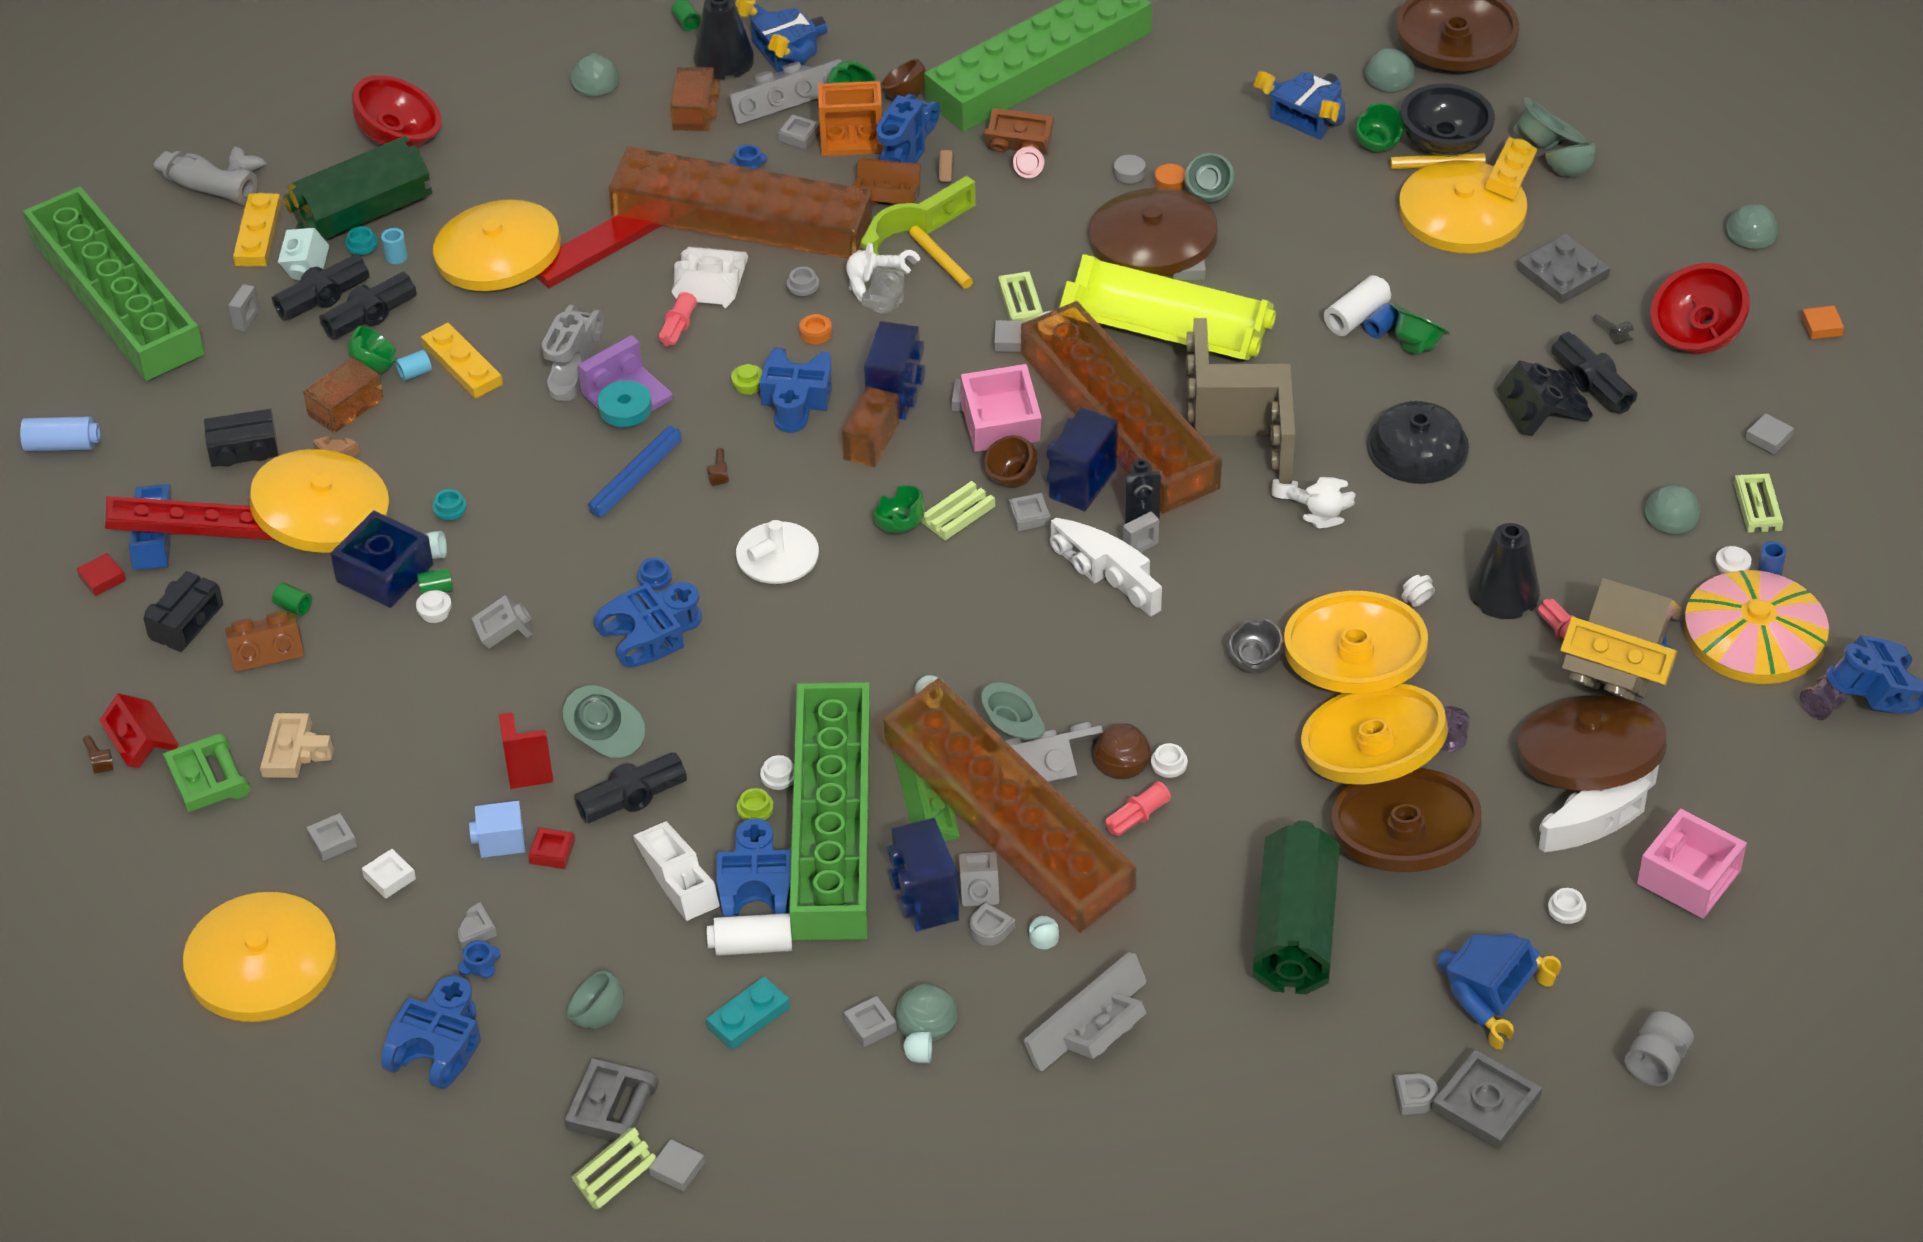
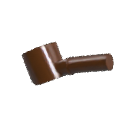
(718, 473)
(101, 759)

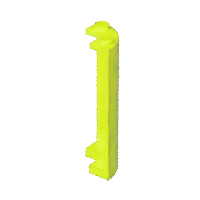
(1168, 307)

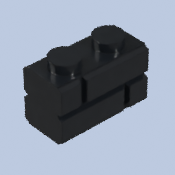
(241, 438)
(182, 611)

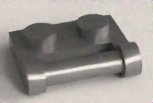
(600, 1095)

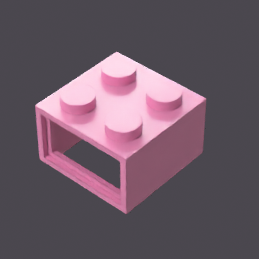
(999, 405)
(1691, 863)

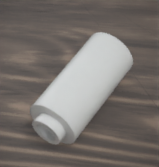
(1357, 305)
(750, 934)

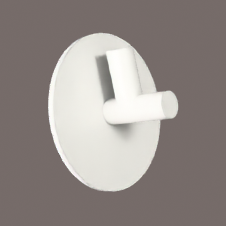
(777, 552)

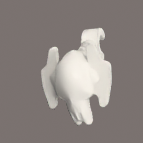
(862, 263)
(1322, 499)

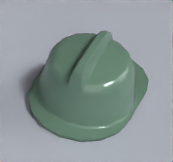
(1542, 128)
(1010, 712)
(604, 721)

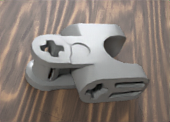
(567, 345)

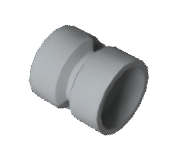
(1659, 1048)

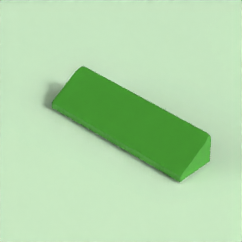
(924, 802)

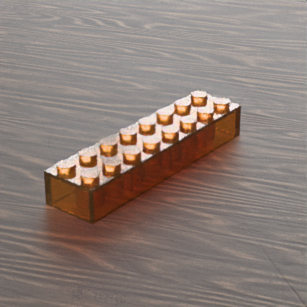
(740, 202)
(1097, 375)
(1010, 805)

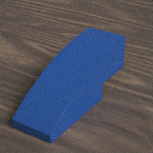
(150, 548)

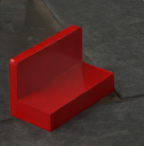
(136, 728)
(525, 755)

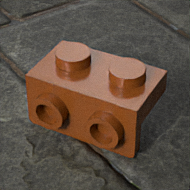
(1017, 130)
(889, 180)
(264, 640)

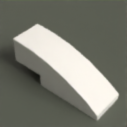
(677, 870)

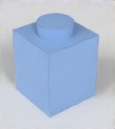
(498, 829)

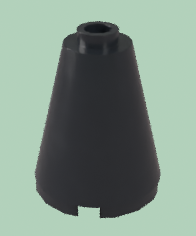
(723, 40)
(1506, 574)

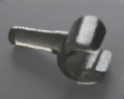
(1619, 332)

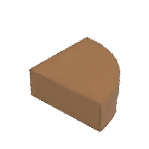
(946, 165)
(345, 446)

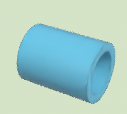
(394, 246)
(413, 365)

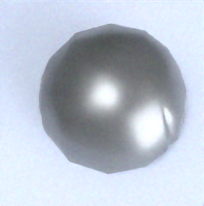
(1256, 646)

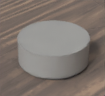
(1129, 169)

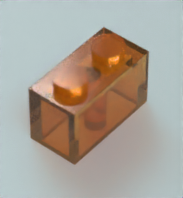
(694, 99)
(343, 395)
(870, 426)

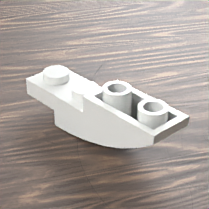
(1106, 556)
(1594, 814)

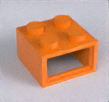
(849, 118)

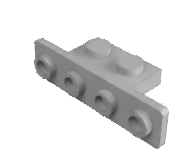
(779, 90)
(1052, 752)
(1092, 1017)

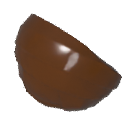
(905, 80)
(1011, 461)
(1121, 751)

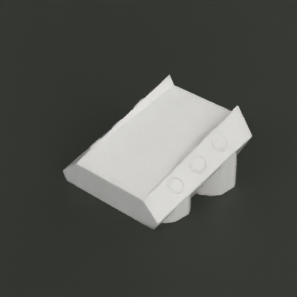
(709, 274)

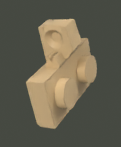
(291, 745)

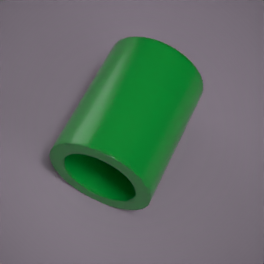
(686, 14)
(435, 580)
(291, 599)

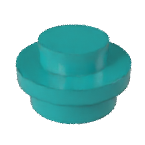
(361, 241)
(449, 504)

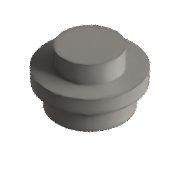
(802, 281)

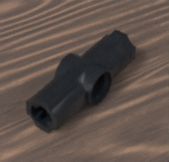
(320, 287)
(367, 305)
(1594, 372)
(630, 787)

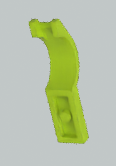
(927, 215)

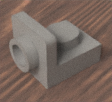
(502, 620)
(979, 878)

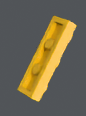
(1511, 168)
(257, 229)
(461, 360)
(1619, 651)

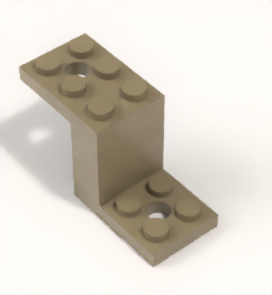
(1241, 400)
(1632, 613)

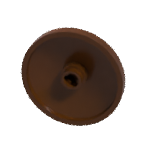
(1457, 32)
(1154, 231)
(1592, 742)
(1407, 821)

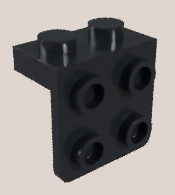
(1536, 391)

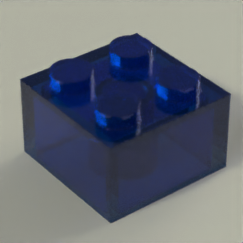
(895, 363)
(1082, 458)
(381, 558)
(923, 874)

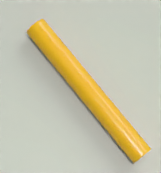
(1413, 162)
(941, 257)

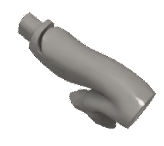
(203, 176)

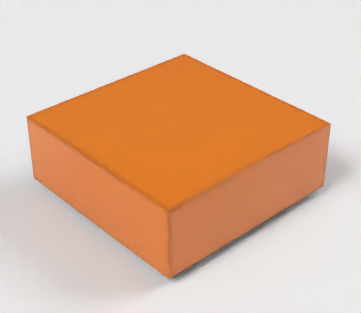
(1822, 322)

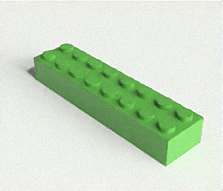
(1033, 57)
(114, 283)
(831, 812)

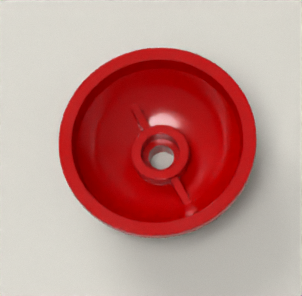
(394, 108)
(1699, 295)

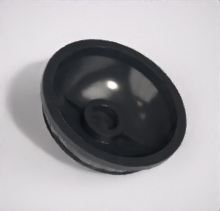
(1447, 118)
(1418, 443)

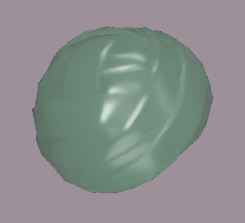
(1390, 70)
(594, 75)
(1572, 159)
(1209, 177)
(1752, 226)
(1673, 509)
(596, 1001)
(926, 1010)

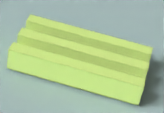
(1024, 314)
(954, 507)
(1761, 521)
(639, 1148)

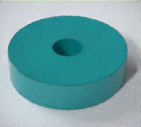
(624, 403)

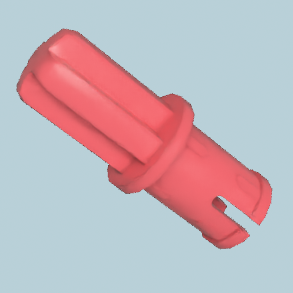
(677, 319)
(1555, 617)
(1138, 809)

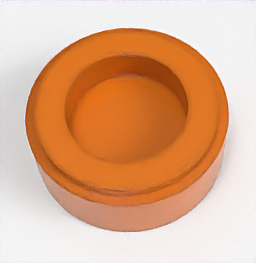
(1170, 176)
(815, 329)

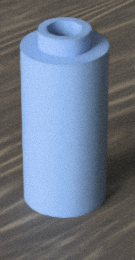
(59, 434)

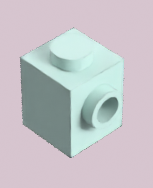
(302, 251)

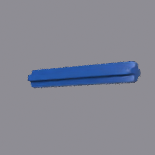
(634, 471)

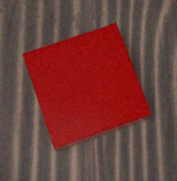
(101, 574)
(551, 848)

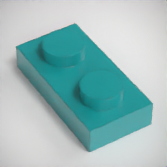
(748, 1013)

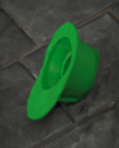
(1417, 333)

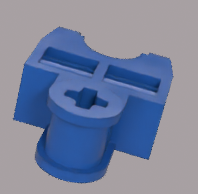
(906, 127)
(795, 388)
(650, 621)
(1879, 673)
(754, 871)
(435, 1030)

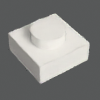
(388, 873)

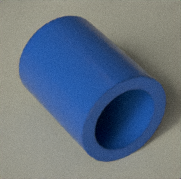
(1381, 320)
(1772, 558)

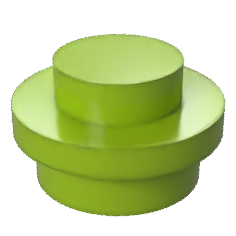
(747, 378)
(755, 804)

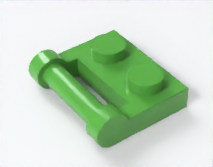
(194, 777)

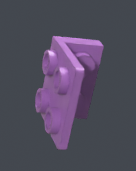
(618, 364)

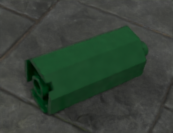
(359, 189)
(1296, 909)

